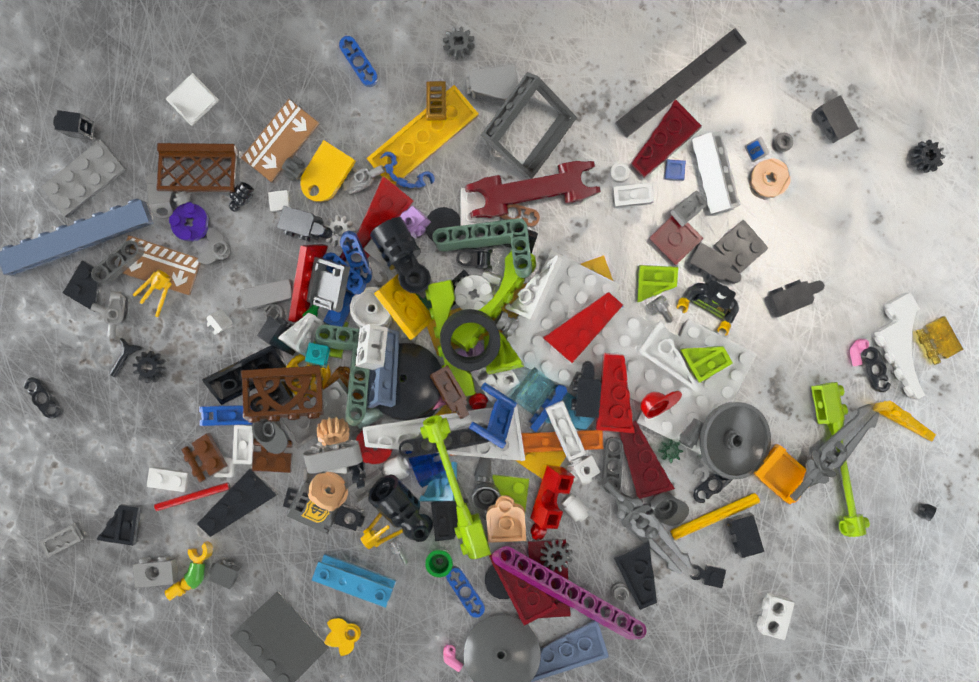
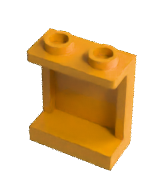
(781, 473)

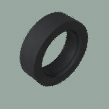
(476, 362)

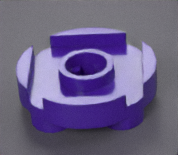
(179, 218)

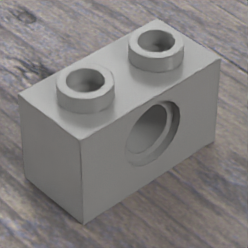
(145, 577)

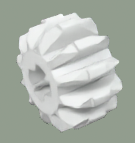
(338, 224)

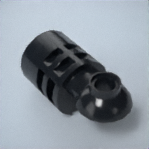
(400, 253)
(400, 508)

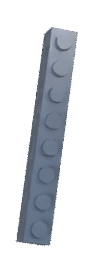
(75, 237)

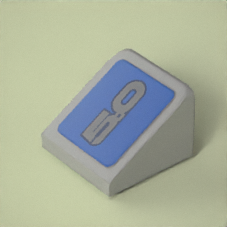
(757, 149)

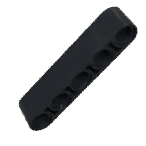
(456, 442)

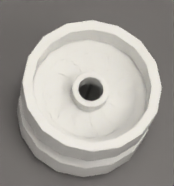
(362, 309)

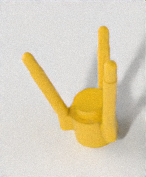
(158, 280)
(373, 538)

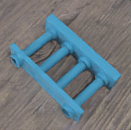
(354, 580)

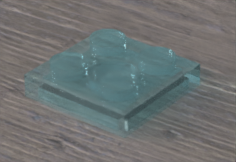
(533, 391)

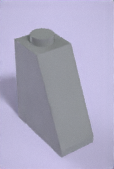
(266, 294)

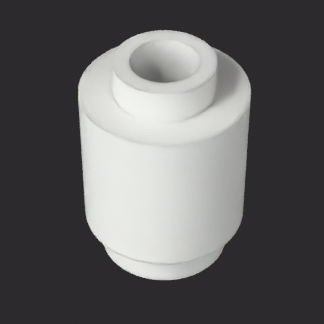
(575, 508)

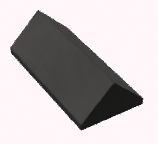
(227, 382)

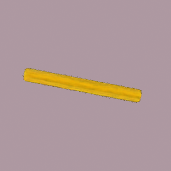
(715, 516)

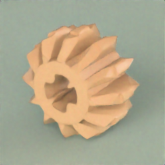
(333, 431)

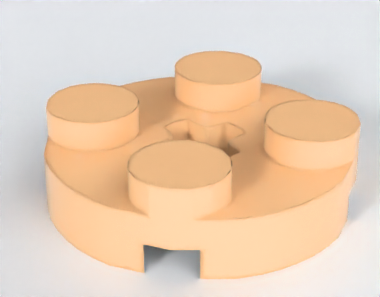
(759, 179)
(321, 498)

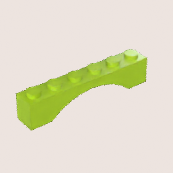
(442, 299)
(467, 334)

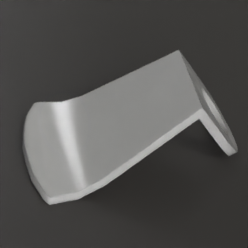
(159, 199)

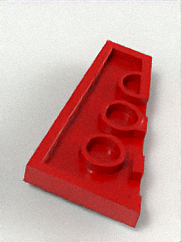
(385, 205)
(302, 279)
(579, 331)
(615, 407)

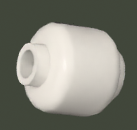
(397, 466)

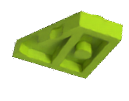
(706, 360)
(514, 487)

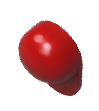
(657, 403)

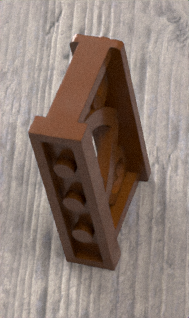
(260, 378)

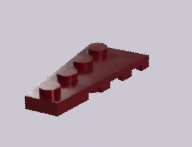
(672, 132)
(645, 469)
(528, 600)

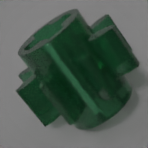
(666, 446)

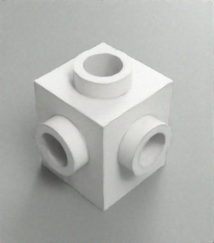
(583, 469)

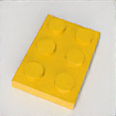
(404, 307)

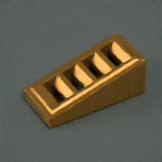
(435, 115)

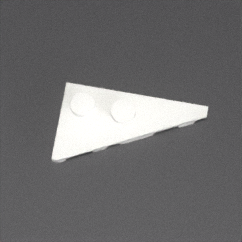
(535, 292)
(662, 351)

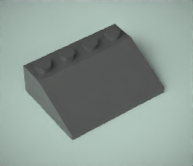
(279, 640)

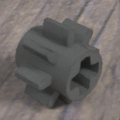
(293, 168)

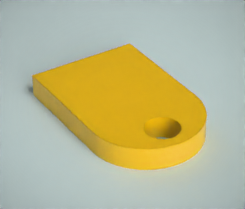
(327, 171)

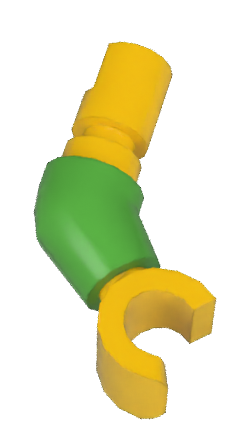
(195, 572)

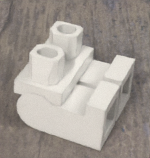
(505, 382)

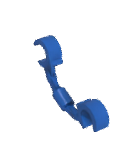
(402, 182)

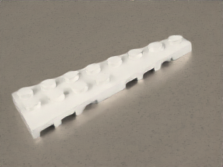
(392, 434)

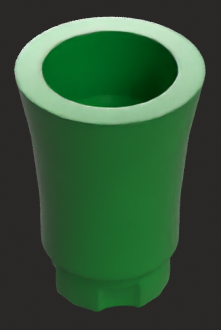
(436, 568)

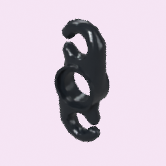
(876, 378)
(40, 388)
(704, 487)

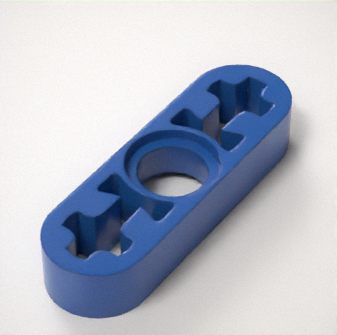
(355, 47)
(356, 243)
(352, 275)
(467, 583)

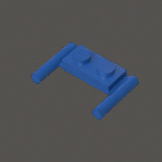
(499, 419)

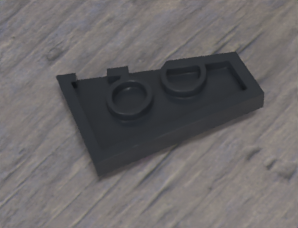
(638, 574)

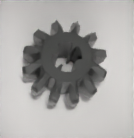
(459, 49)
(559, 560)

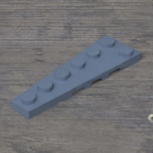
(572, 651)

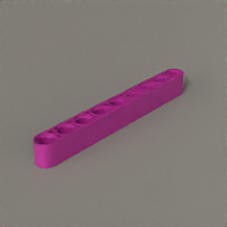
(578, 593)

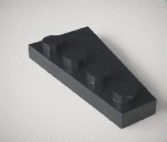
(240, 500)

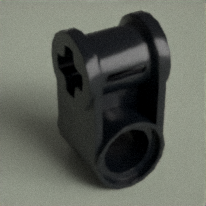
(476, 258)

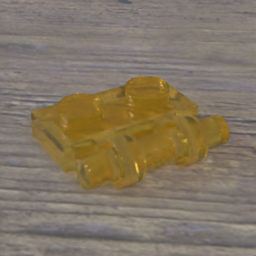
(944, 338)

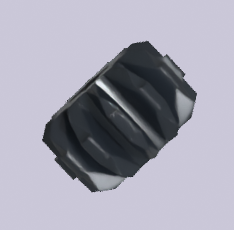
(921, 155)
(149, 359)

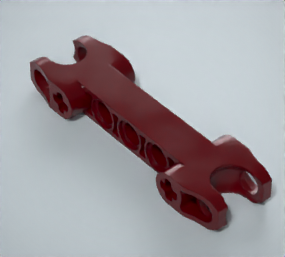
(500, 195)

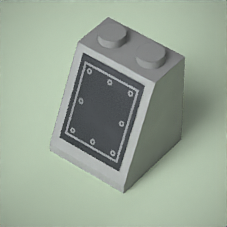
(492, 84)

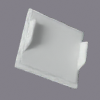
(192, 99)

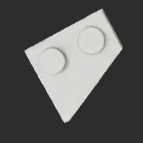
(301, 333)

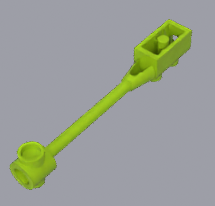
(831, 412)
(469, 526)

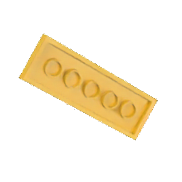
(422, 137)

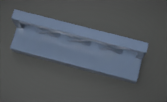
(384, 379)

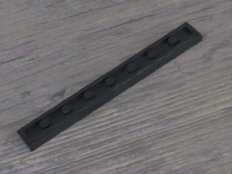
(680, 83)

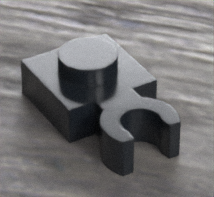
(359, 474)
(711, 576)

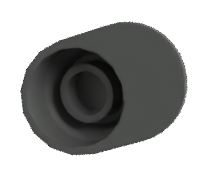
(270, 435)
(484, 496)
(669, 509)

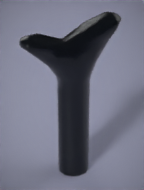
(126, 351)

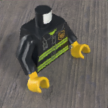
(715, 299)

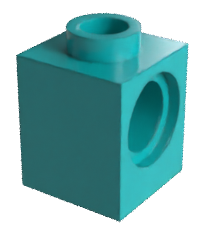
(317, 355)

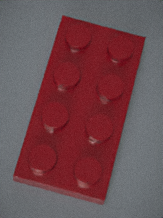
(534, 553)

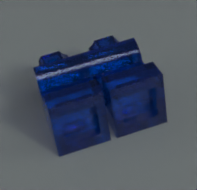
(426, 468)

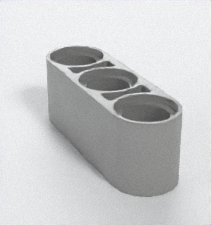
(333, 456)

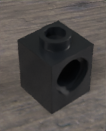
(341, 517)

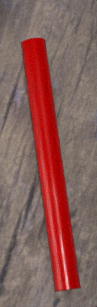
(192, 496)

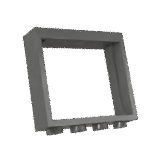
(510, 111)

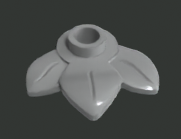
(209, 246)

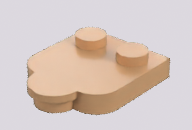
(505, 521)

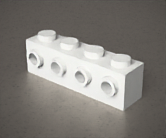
(716, 172)

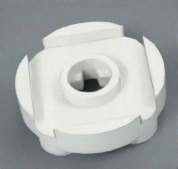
(468, 284)

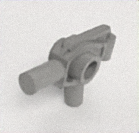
(362, 179)
(113, 313)

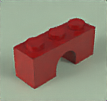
(546, 510)

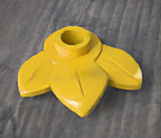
(340, 637)

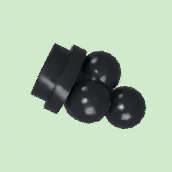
(241, 196)

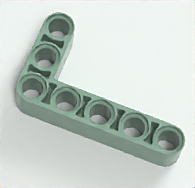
(489, 239)
(354, 385)

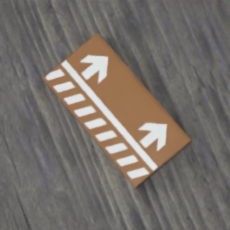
(280, 140)
(179, 266)

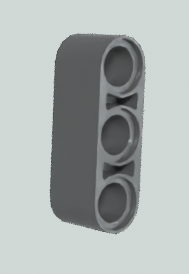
(109, 266)
(609, 455)

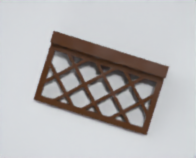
(201, 152)

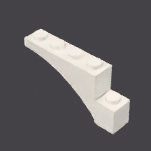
(896, 342)

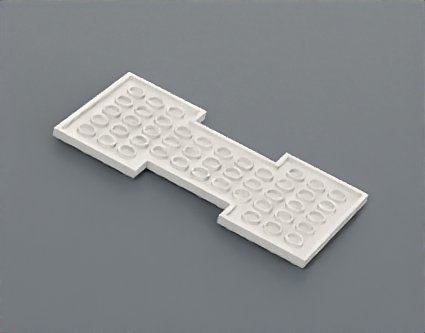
(625, 334)

